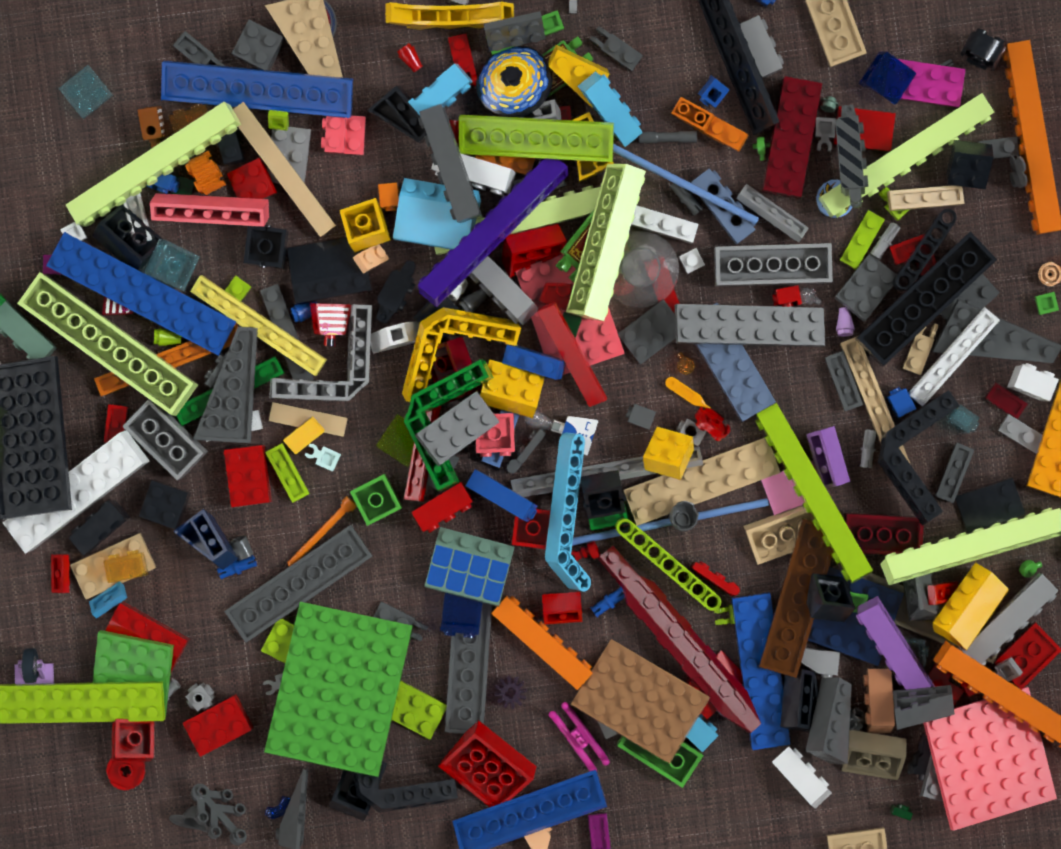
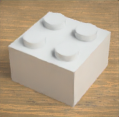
(1032, 382)

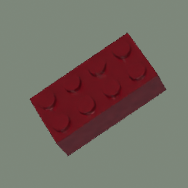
(885, 533)

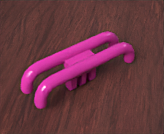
(579, 737)

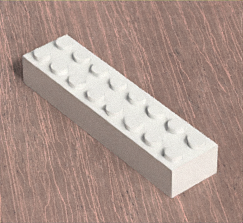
(88, 484)

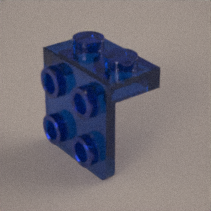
(461, 616)

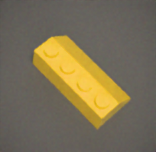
(970, 607)

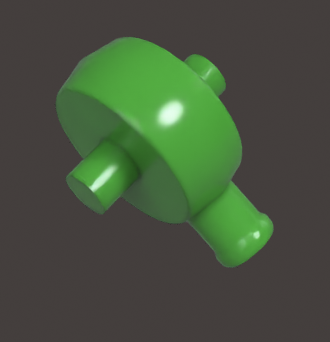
(761, 147)
(1029, 568)

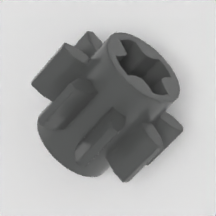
(857, 718)

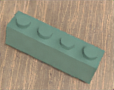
(24, 333)

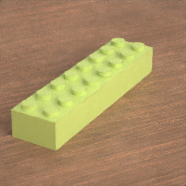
(606, 241)

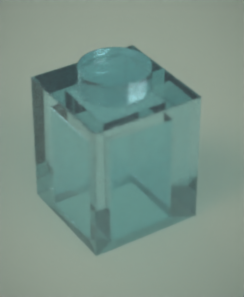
(964, 419)

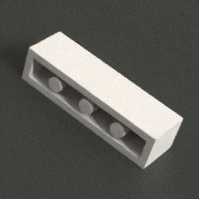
(664, 224)

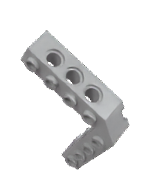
(357, 366)

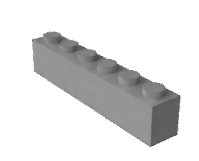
(1011, 618)

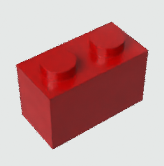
(562, 608)

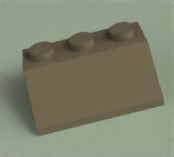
(875, 755)

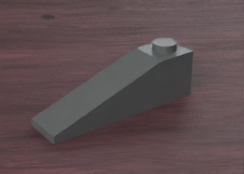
(292, 825)

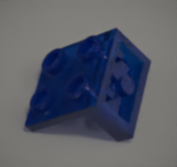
(888, 77)

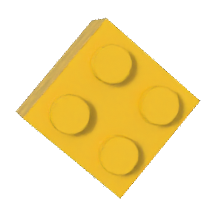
(365, 225)
(668, 453)

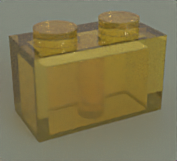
(125, 567)

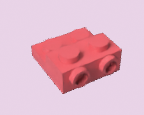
(344, 135)
(498, 438)

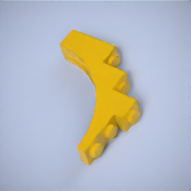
(447, 17)

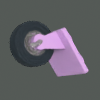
(32, 670)

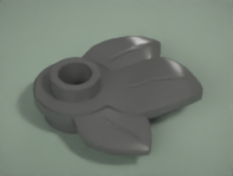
(1018, 177)

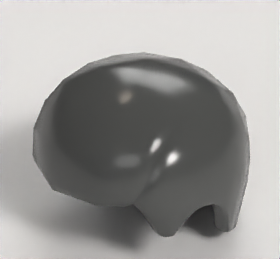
(683, 516)

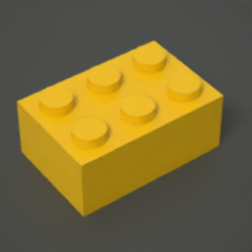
(512, 389)

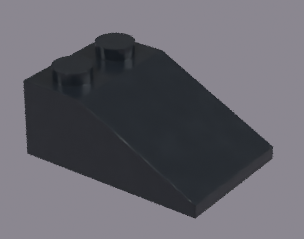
(990, 504)
(345, 796)

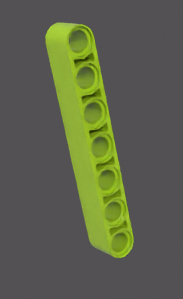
(676, 568)

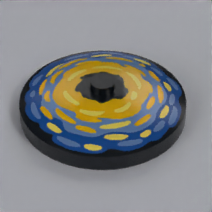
(514, 82)

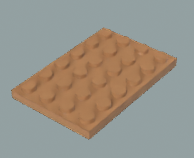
(640, 701)

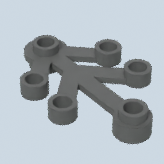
(217, 812)

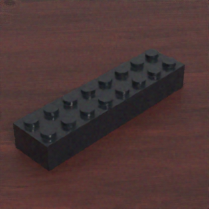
(926, 299)

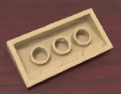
(775, 534)

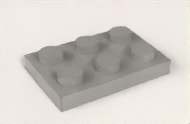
(295, 147)

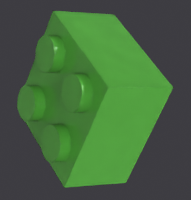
(376, 499)

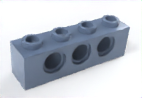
(736, 233)

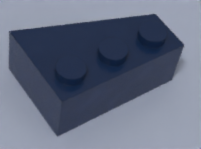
(207, 538)

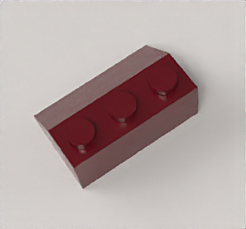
(450, 358)

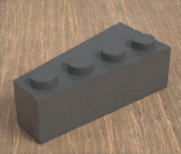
(831, 722)

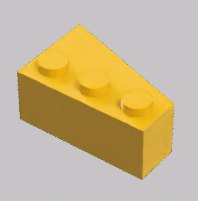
(574, 68)

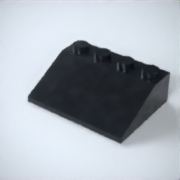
(326, 271)

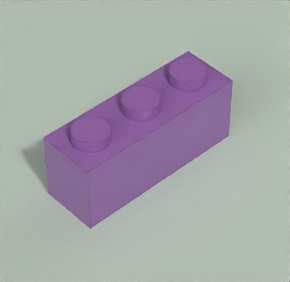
(828, 457)

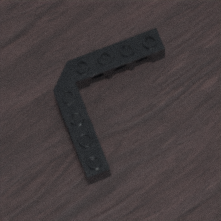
(898, 467)
(403, 797)

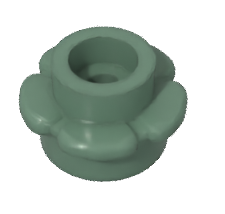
(828, 104)

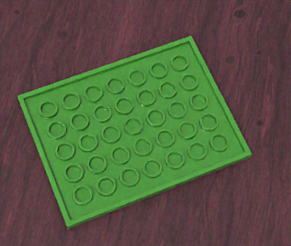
(338, 689)

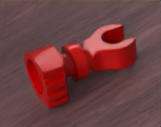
(591, 549)

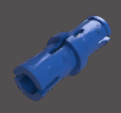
(237, 567)
(608, 602)

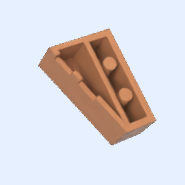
(879, 701)

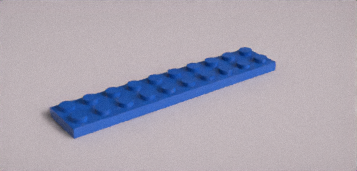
(257, 89)
(141, 293)

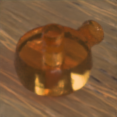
(685, 365)

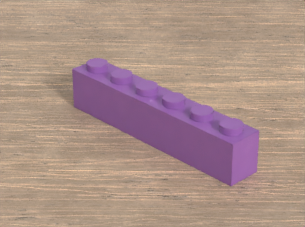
(892, 645)

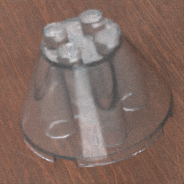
(646, 271)

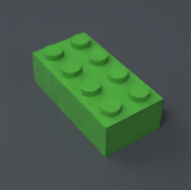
(677, 771)

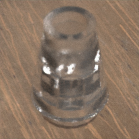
(539, 421)

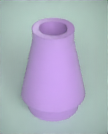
(845, 323)

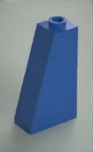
(502, 495)

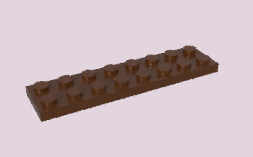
(792, 617)

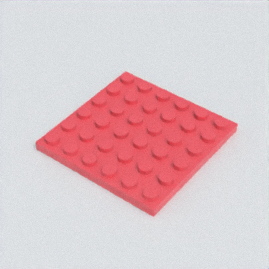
(987, 763)

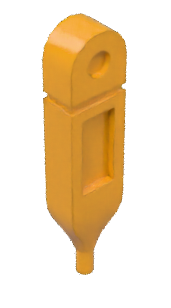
(685, 392)

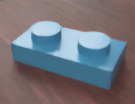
(108, 599)

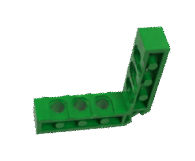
(434, 396)

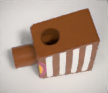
(151, 117)

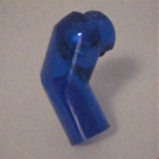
(278, 811)

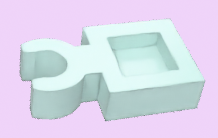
(325, 458)

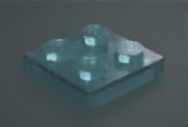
(85, 91)

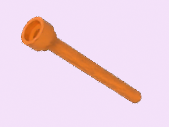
(346, 506)

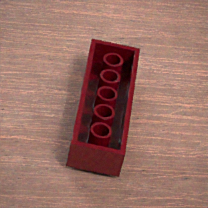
(792, 137)

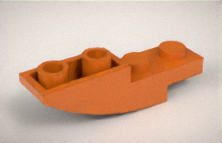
(709, 124)

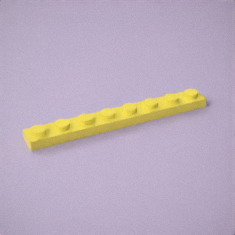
(267, 330)

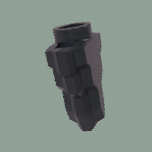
(920, 759)

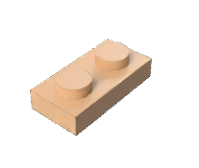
(370, 258)

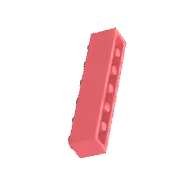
(209, 209)

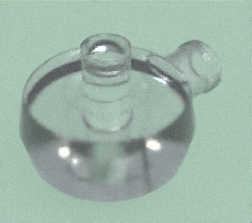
(808, 296)

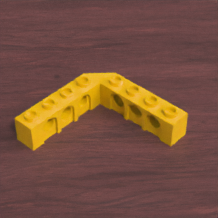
(451, 322)

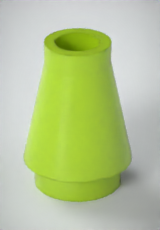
(166, 337)

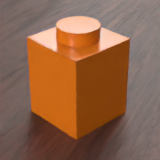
(389, 196)

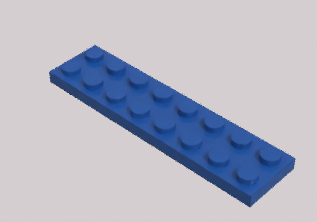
(752, 624)
(531, 812)

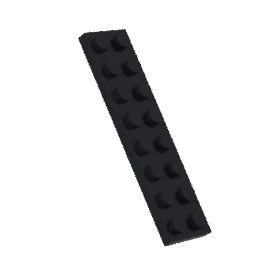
(740, 64)

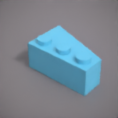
(443, 90)

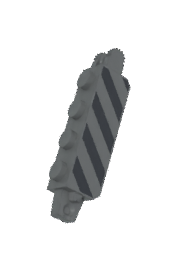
(850, 155)

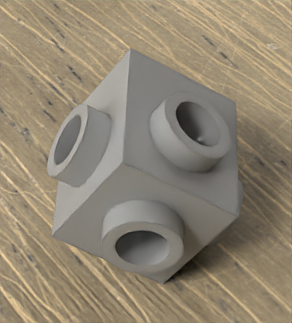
(206, 693)

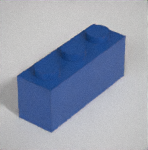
(534, 361)

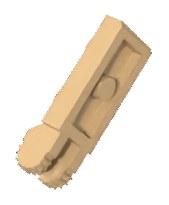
(919, 351)

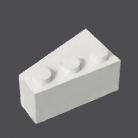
(802, 776)

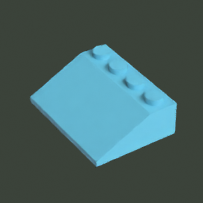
(426, 217)

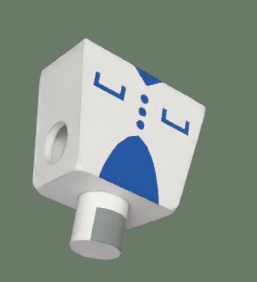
(577, 425)

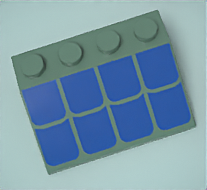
(469, 566)

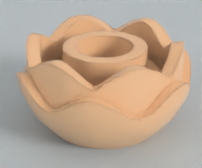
(1054, 269)

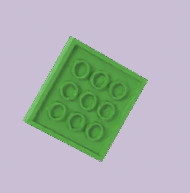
(132, 660)

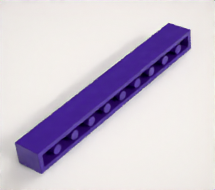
(492, 230)

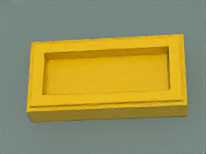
(304, 435)

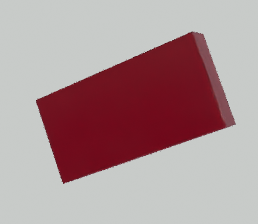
(1006, 400)

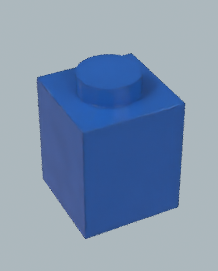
(900, 401)

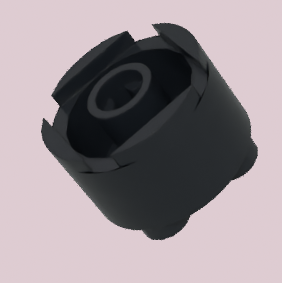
(983, 49)

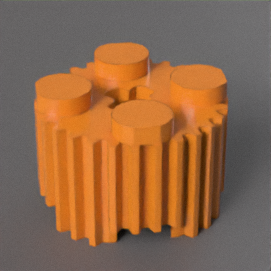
(206, 173)

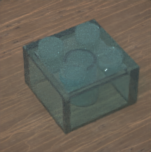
(171, 264)

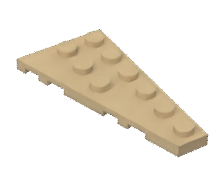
(308, 33)

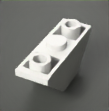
(394, 336)

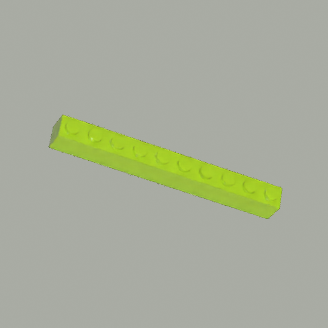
(814, 493)

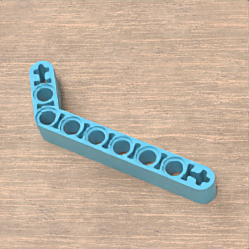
(564, 513)

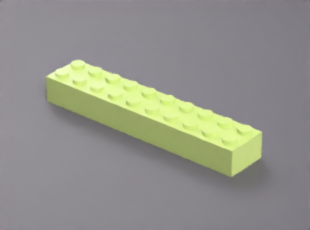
(107, 344)

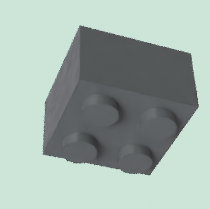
(258, 46)

